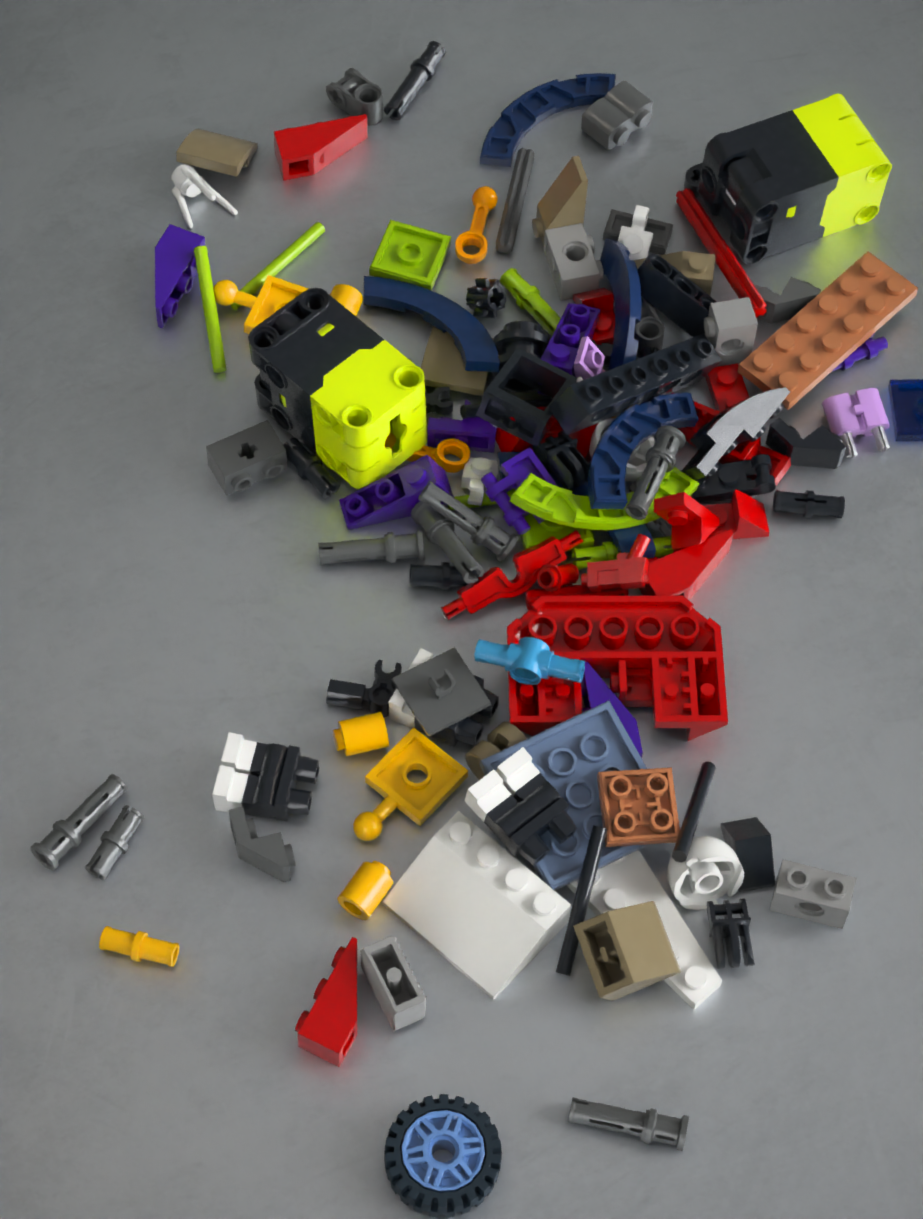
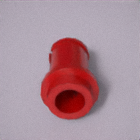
(553, 577)

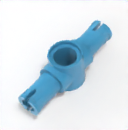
(529, 661)

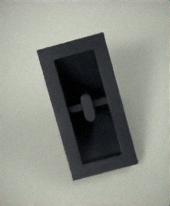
(754, 850)

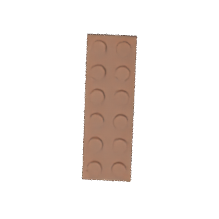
(828, 329)

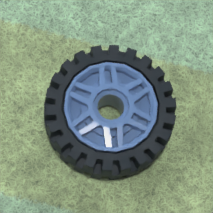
(442, 1185)

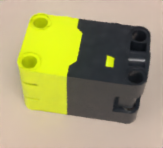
(793, 178)
(338, 387)

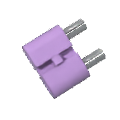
(857, 415)

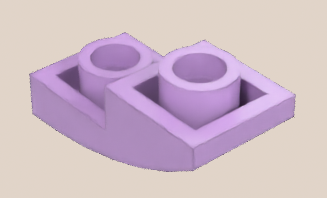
(588, 360)

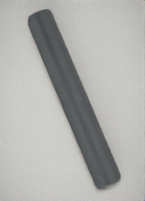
(514, 200)

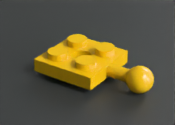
(272, 297)
(413, 799)

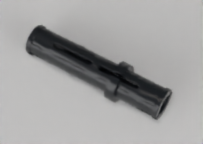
(421, 71)

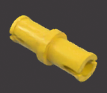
(139, 946)

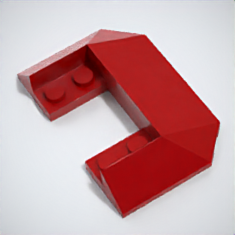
(643, 630)

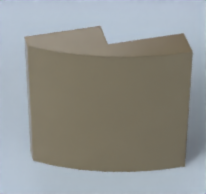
(216, 152)
(445, 366)

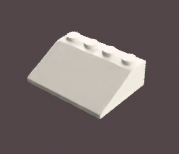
(477, 905)

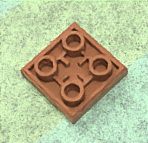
(638, 807)

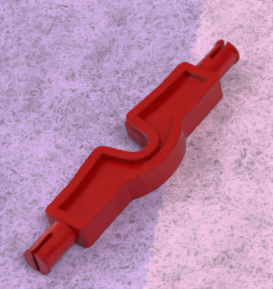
(495, 583)

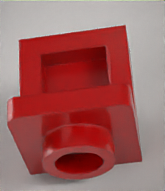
(632, 685)

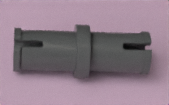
(114, 842)

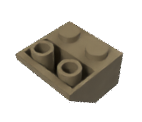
(626, 950)

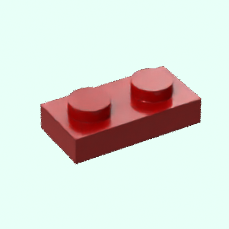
(726, 386)

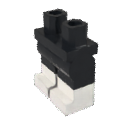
(466, 730)
(263, 779)
(521, 807)

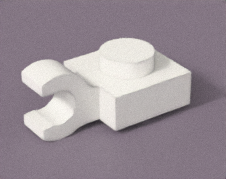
(635, 237)
(472, 475)

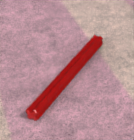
(716, 245)

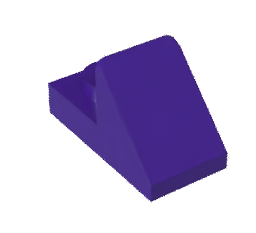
(474, 432)

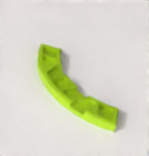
(575, 510)

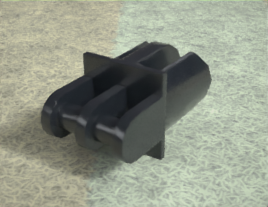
(563, 460)
(730, 929)

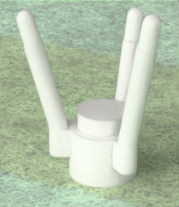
(191, 184)

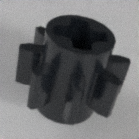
(486, 297)

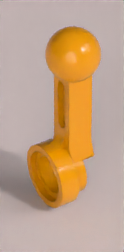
(484, 200)
(445, 447)

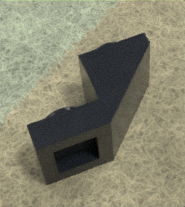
(816, 450)

